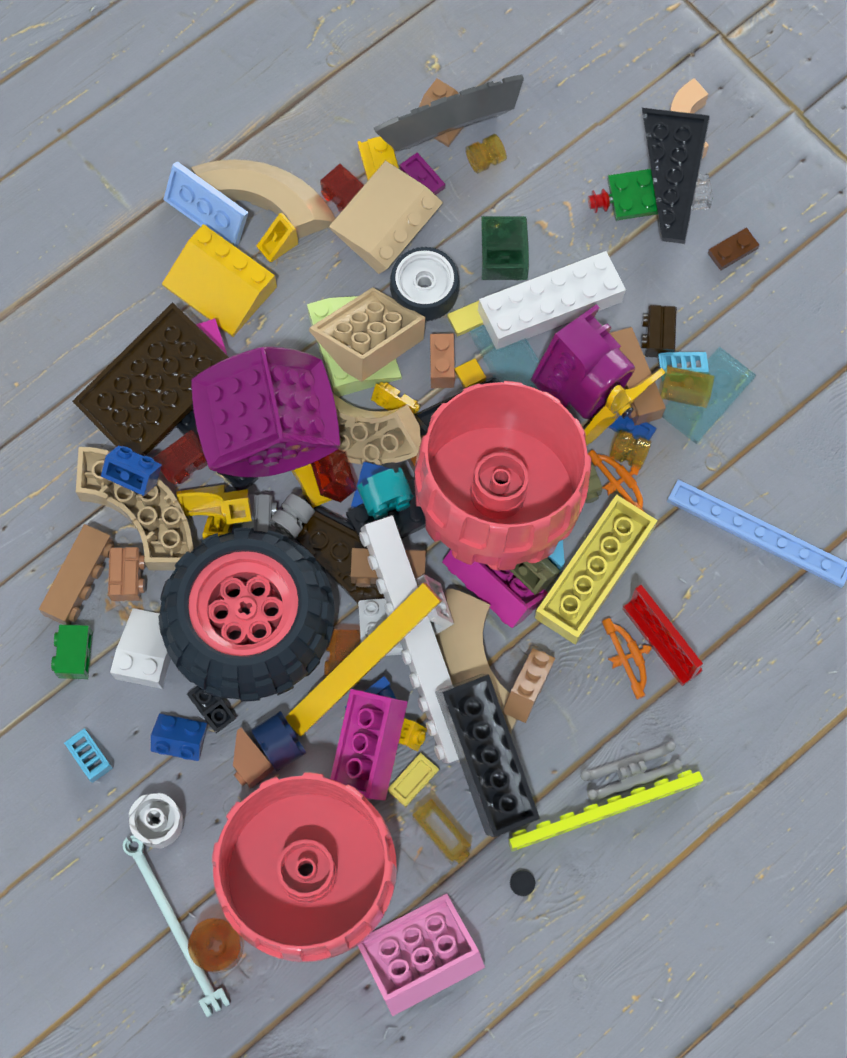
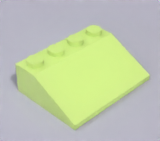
(340, 381)

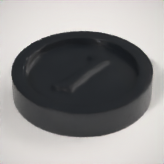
(522, 883)

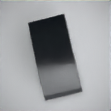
(211, 708)

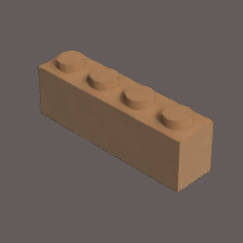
(649, 404)
(77, 575)

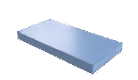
(204, 204)

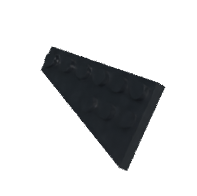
(675, 158)

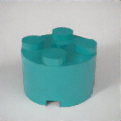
(385, 493)

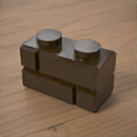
(660, 330)

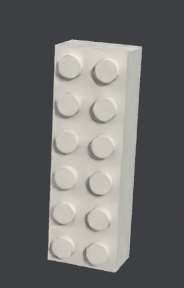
(551, 300)

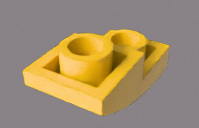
(309, 486)

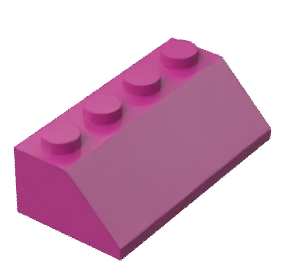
(498, 588)
(369, 743)

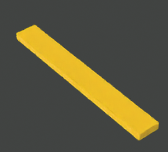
(363, 659)

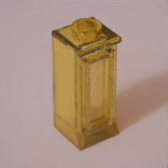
(442, 832)

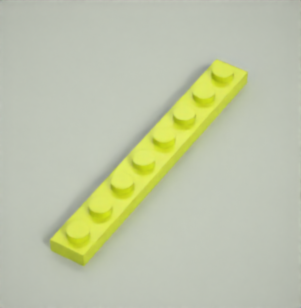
(594, 813)

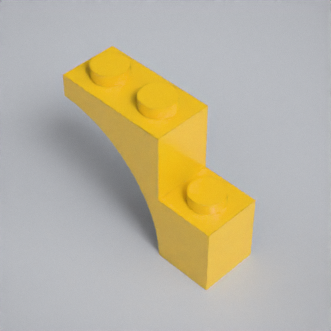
(215, 501)

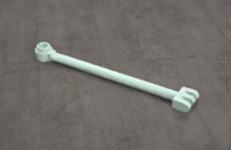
(210, 995)

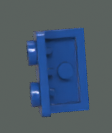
(178, 737)

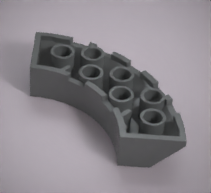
(451, 113)

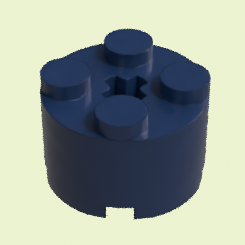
(278, 741)

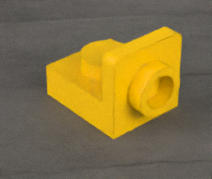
(412, 735)

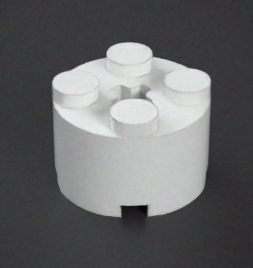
(161, 807)

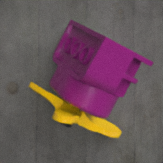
(590, 373)

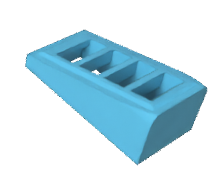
(675, 358)
(98, 771)

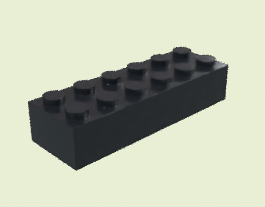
(487, 755)

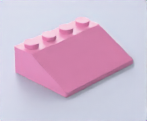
(420, 954)

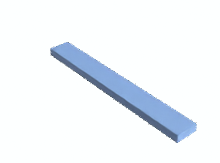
(759, 533)

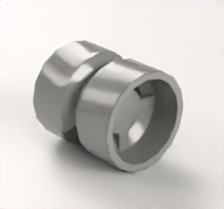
(291, 517)

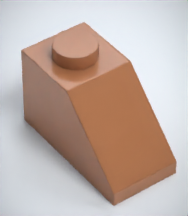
(249, 761)

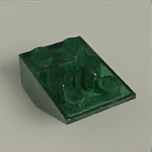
(504, 248)

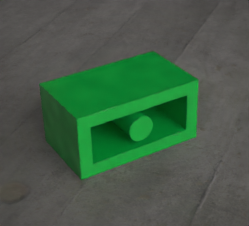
(72, 652)

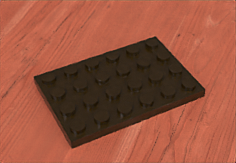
(150, 382)

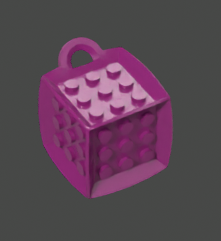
(265, 412)

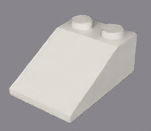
(141, 651)

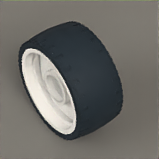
(429, 268)

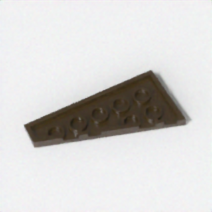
(332, 549)

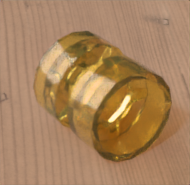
(487, 153)
(630, 449)

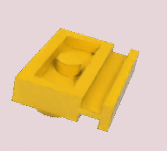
(374, 154)

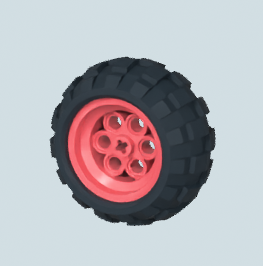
(249, 665)

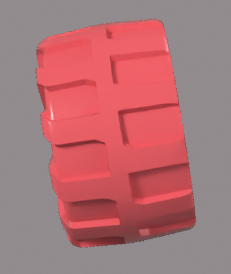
(507, 437)
(277, 833)

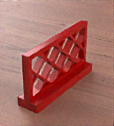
(663, 636)

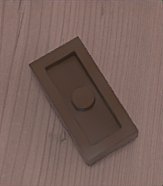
(733, 249)

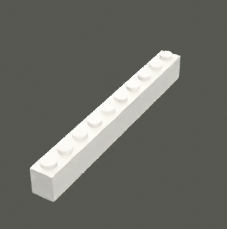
(420, 645)

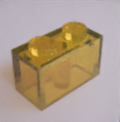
(687, 387)

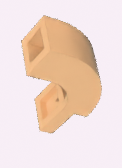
(690, 100)

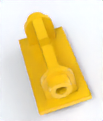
(387, 397)

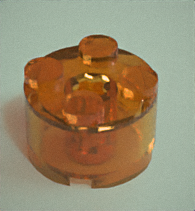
(201, 942)

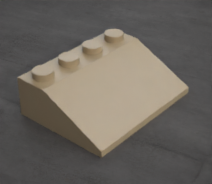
(385, 216)
(369, 333)

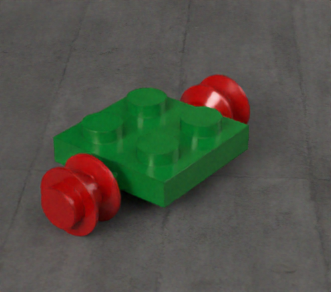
(630, 195)

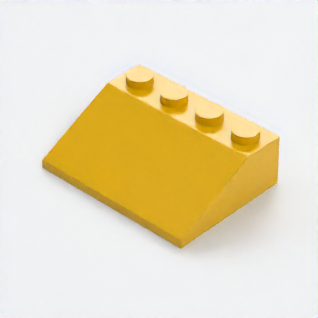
(219, 280)

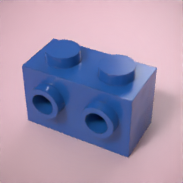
(131, 470)

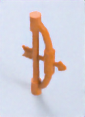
(625, 476)
(637, 687)

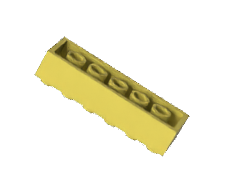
(595, 569)

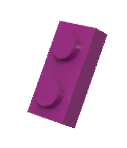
(419, 170)

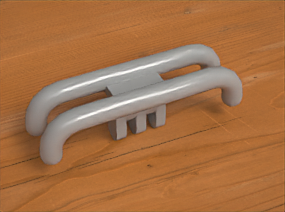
(631, 771)

